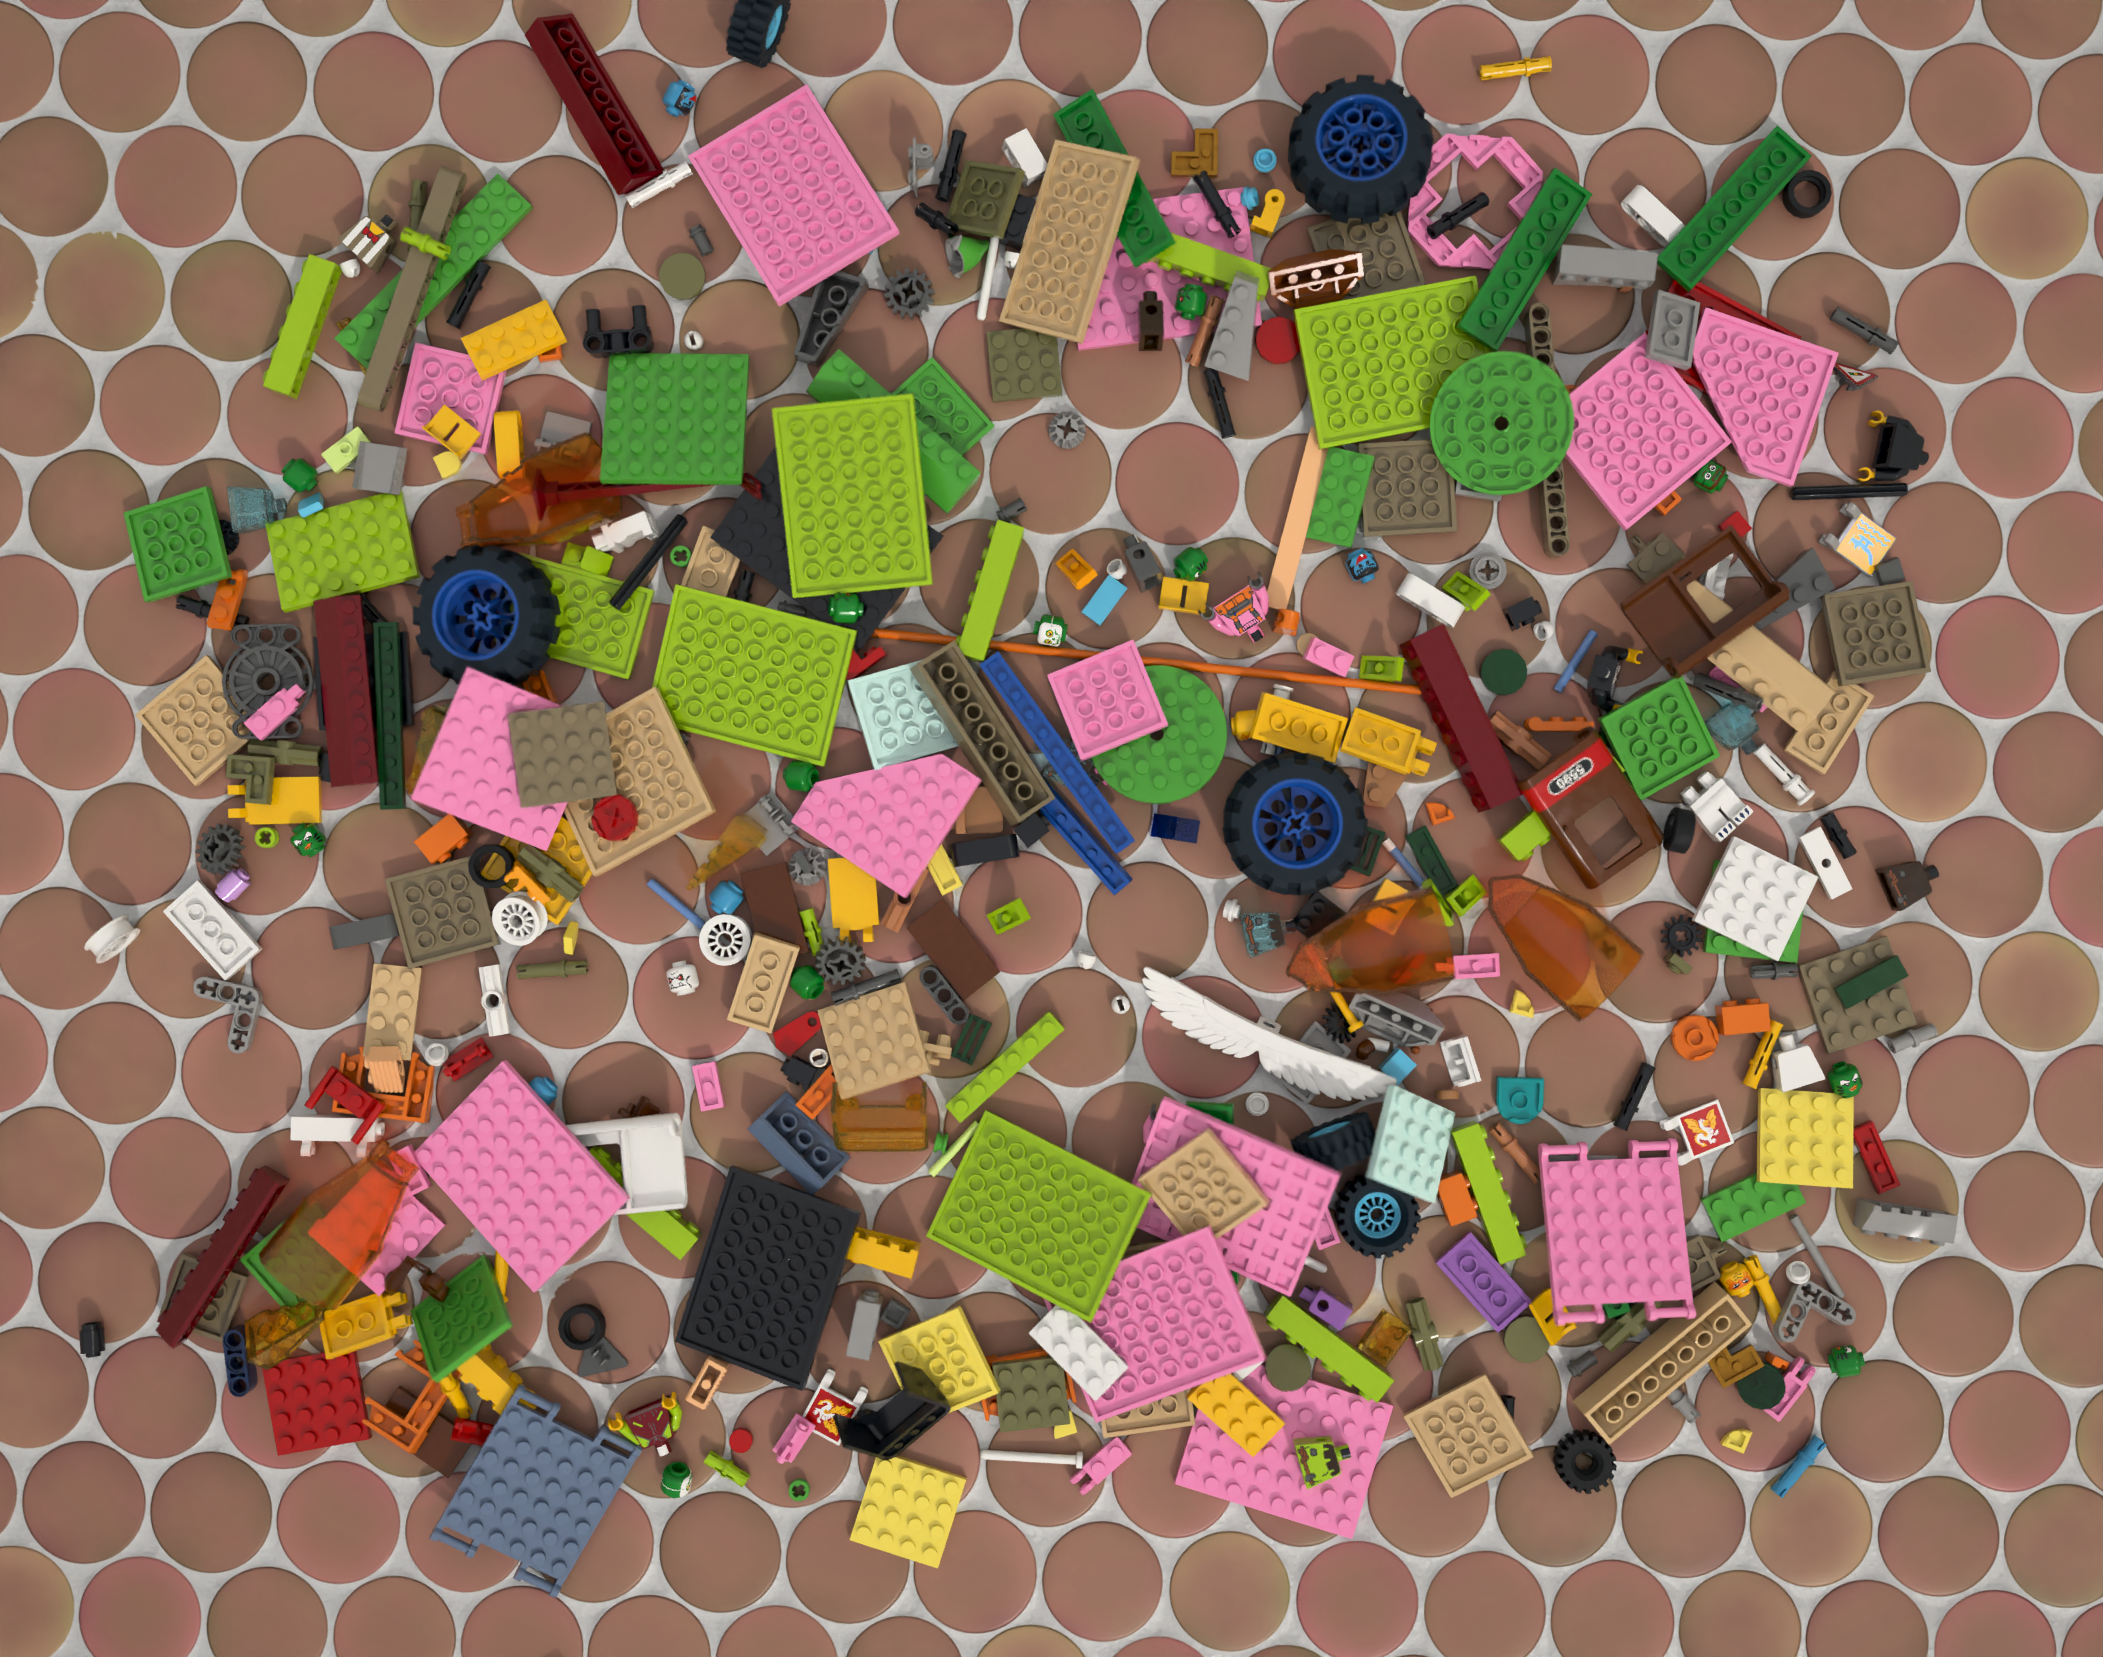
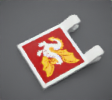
(1702, 1130)
(827, 1403)

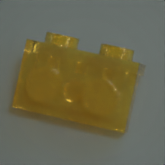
(1384, 1338)

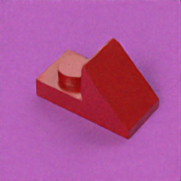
(859, 666)

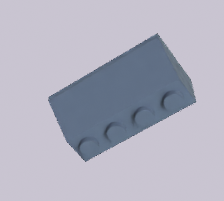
(798, 1144)

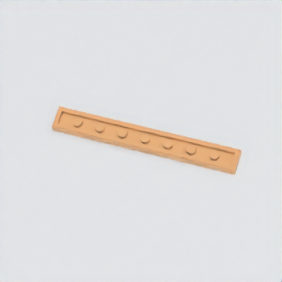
(1296, 523)

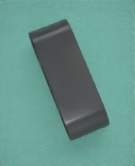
(363, 931)
(946, 1006)

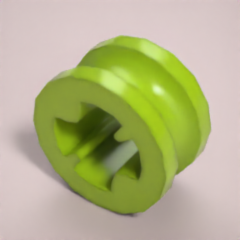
(274, 838)

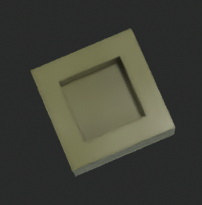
(1677, 964)

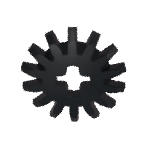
(1691, 935)
(1332, 1021)

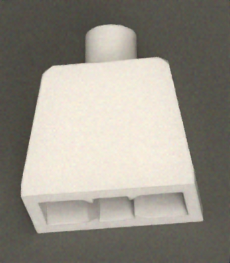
(1794, 1065)

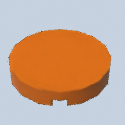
(1694, 1037)

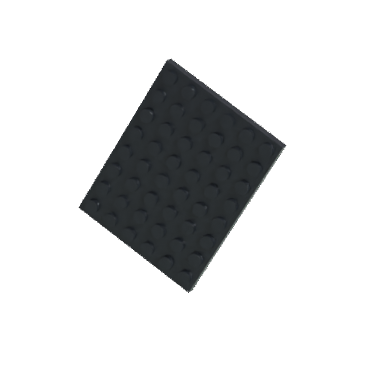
(757, 537)
(767, 1277)

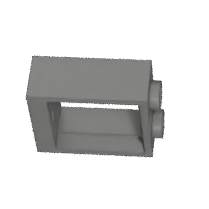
(865, 1324)

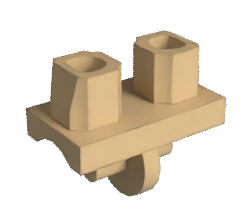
(940, 1050)

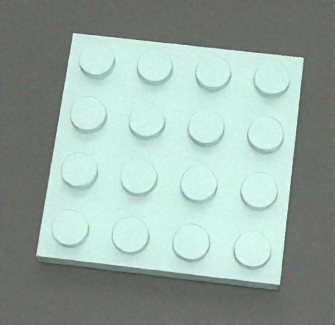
(897, 717)
(1410, 1144)

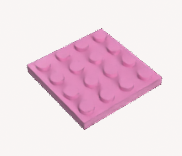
(449, 379)
(1107, 700)
(410, 1233)

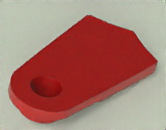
(796, 1033)

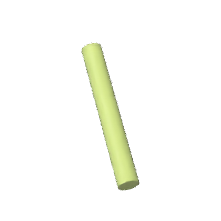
(953, 1149)

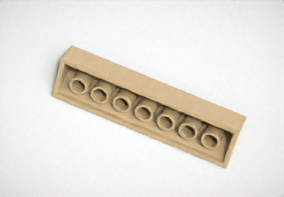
(1765, 667)
(1661, 1363)

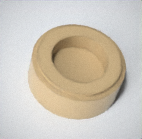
(1303, 641)

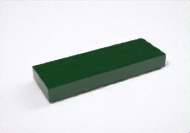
(1431, 859)
(1870, 981)

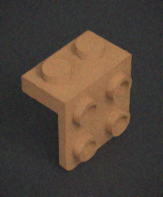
(980, 815)

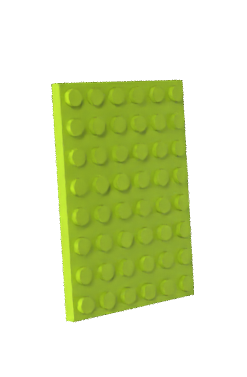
(1383, 359)
(853, 495)
(753, 674)
(1039, 1215)

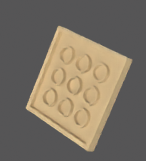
(195, 721)
(874, 1041)
(1203, 1187)
(1468, 1435)

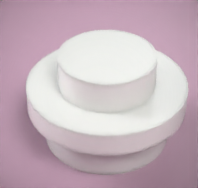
(1231, 910)
(436, 1054)
(1257, 1104)
(1798, 1272)

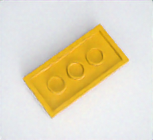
(514, 340)
(1298, 727)
(1237, 1412)

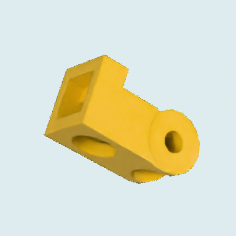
(1272, 208)

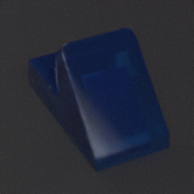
(1175, 828)

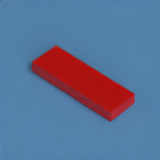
(1875, 1157)

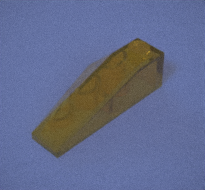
(738, 840)
(277, 1333)

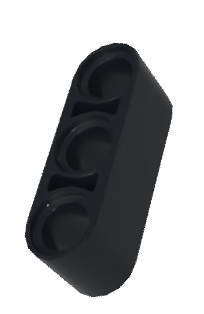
(984, 850)

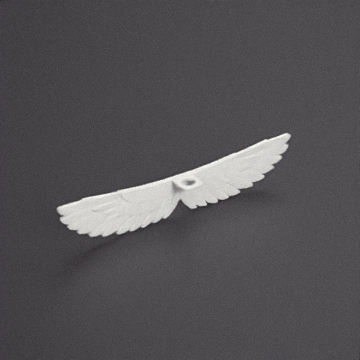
(1282, 1055)

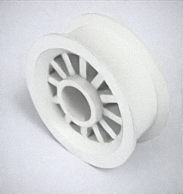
(510, 927)
(705, 935)
(112, 939)

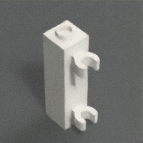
(321, 1127)

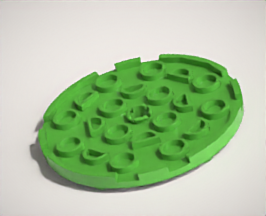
(1537, 429)
(1184, 756)

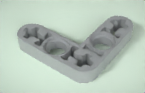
(242, 1007)
(1804, 1304)

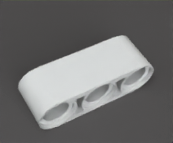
(1652, 215)
(1430, 600)

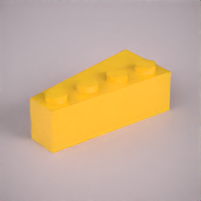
(884, 1252)
(492, 1378)

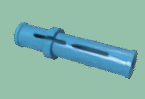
(1798, 1466)

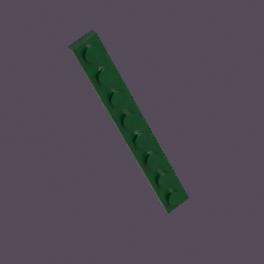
(389, 715)

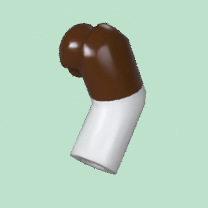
(1370, 1045)

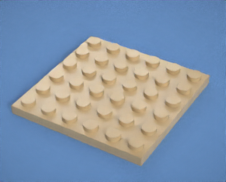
(653, 773)

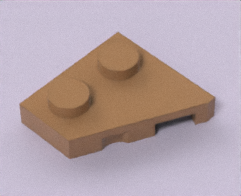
(1380, 785)

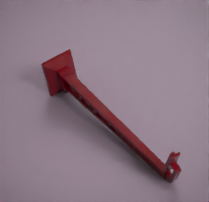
(552, 492)

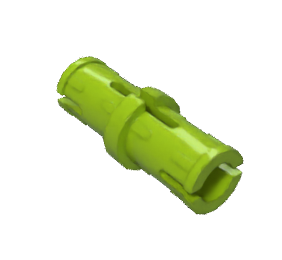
(425, 243)
(813, 931)
(726, 1468)

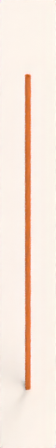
(1149, 661)

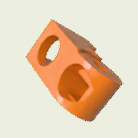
(1286, 622)

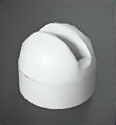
(1011, 259)
(350, 268)
(698, 339)
(1113, 565)
(1539, 633)
(1086, 959)
(1125, 1002)
(819, 1062)

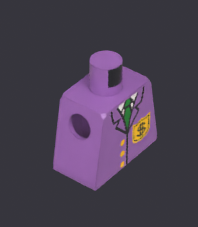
(1335, 1313)

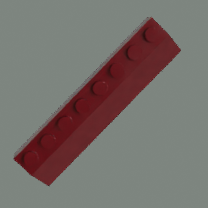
(593, 102)
(346, 691)
(1461, 718)
(221, 1255)

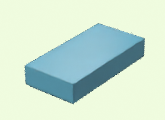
(1104, 600)

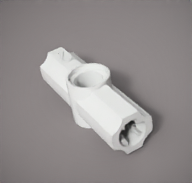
(497, 1015)

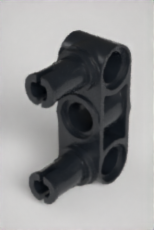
(618, 339)

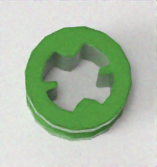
(681, 549)
(941, 1142)
(801, 1496)

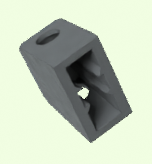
(1144, 570)

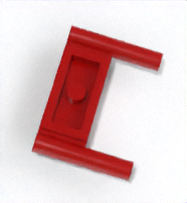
(351, 1097)

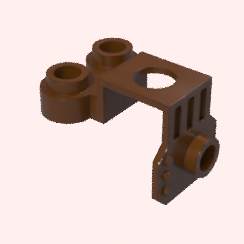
(429, 1281)

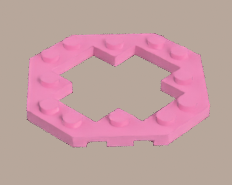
(1476, 151)

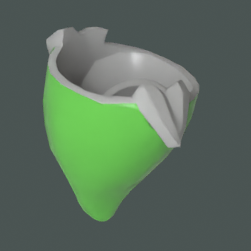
(964, 253)

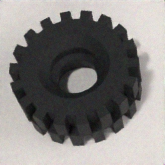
(1587, 1478)

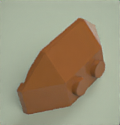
(1315, 277)

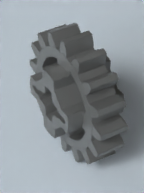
(900, 290)
(220, 849)
(843, 969)

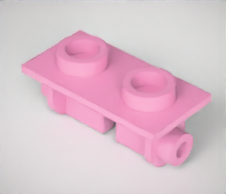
(793, 1439)

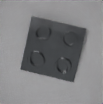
(1317, 915)

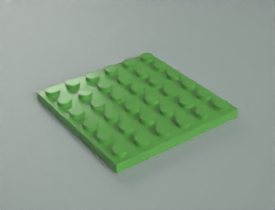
(675, 419)

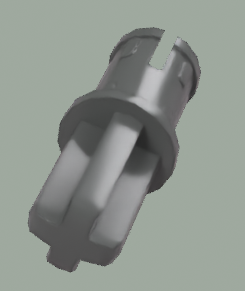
(1773, 971)

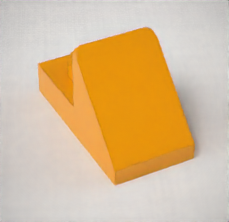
(1076, 569)

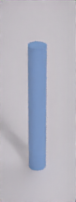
(1575, 661)
(675, 903)

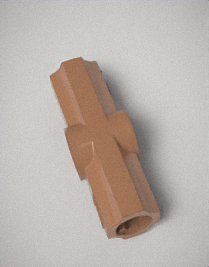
(1519, 741)
(897, 910)

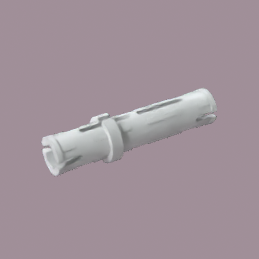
(662, 182)

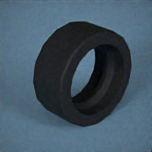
(1822, 185)
(1679, 830)
(475, 858)
(569, 1339)

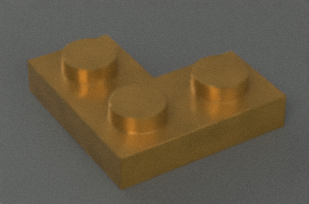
(1202, 159)
(1735, 1366)

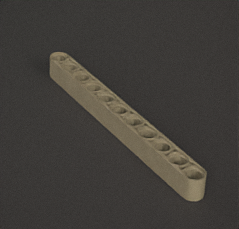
(411, 291)
(1545, 487)

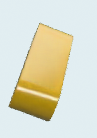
(508, 440)

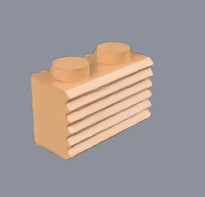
(385, 1069)
(707, 1382)

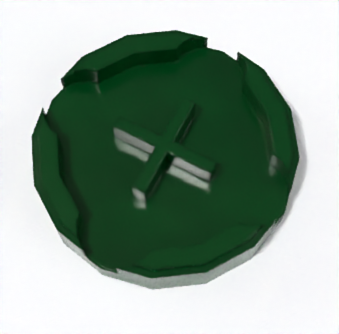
(1503, 672)
(1762, 1388)

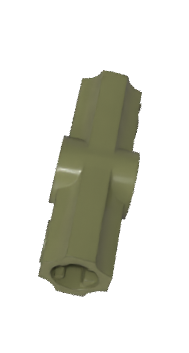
(286, 752)
(550, 872)
(1625, 1326)
(1424, 1334)

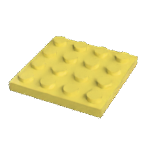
(1805, 1138)
(948, 1356)
(908, 1509)

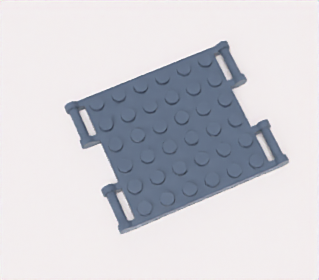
(536, 1490)

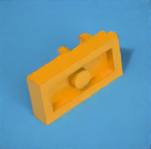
(535, 889)

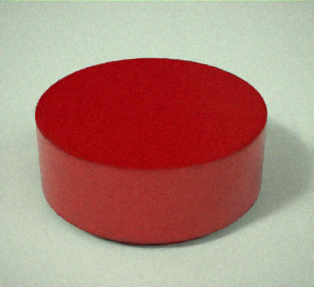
(741, 1440)

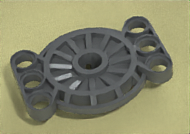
(255, 665)

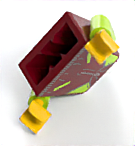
(651, 1423)

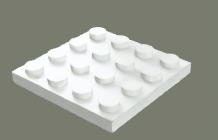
(1755, 898)

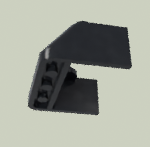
(898, 1422)

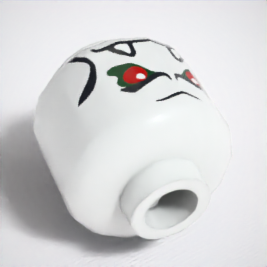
(682, 978)

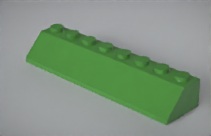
(944, 471)

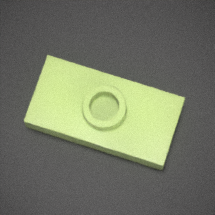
(345, 450)

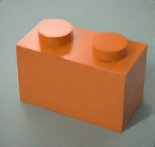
(444, 838)
(1742, 1017)
(1456, 1199)

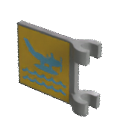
(1861, 541)

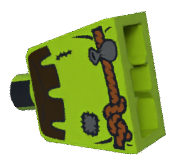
(1319, 1459)

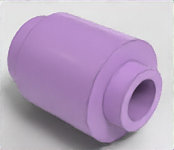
(233, 884)

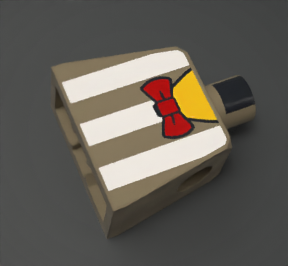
(371, 241)

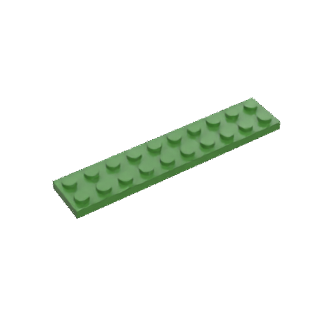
(471, 238)

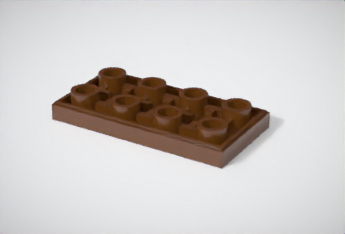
(774, 904)
(953, 949)
(437, 1448)

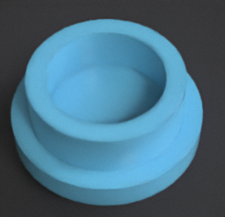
(1264, 160)
(1250, 197)

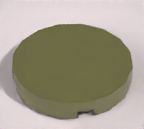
(682, 276)
(1525, 1339)
(1287, 1368)

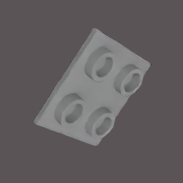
(920, 158)
(560, 428)
(775, 818)

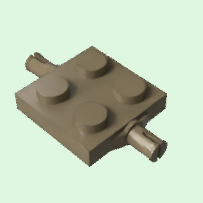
(1654, 557)
(1702, 1262)

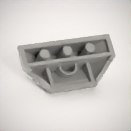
(1397, 1018)

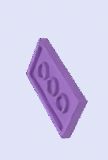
(1483, 1281)

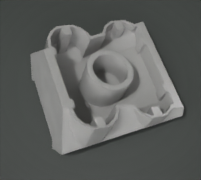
(380, 468)

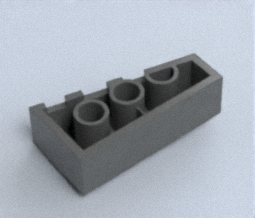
(827, 315)
(1806, 582)

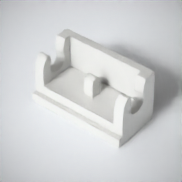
(1024, 154)
(1716, 577)
(1460, 1061)

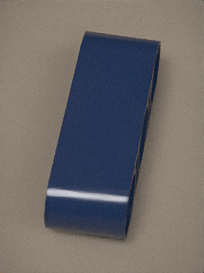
(233, 1369)

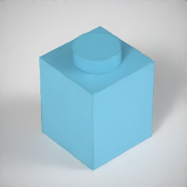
(1397, 1065)

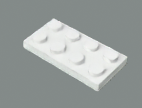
(212, 930)
(1079, 1351)

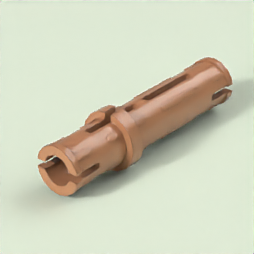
(1204, 331)
(1510, 1144)

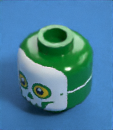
(1050, 630)
(676, 1480)

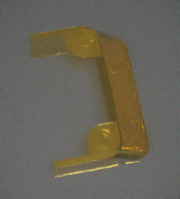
(880, 1126)

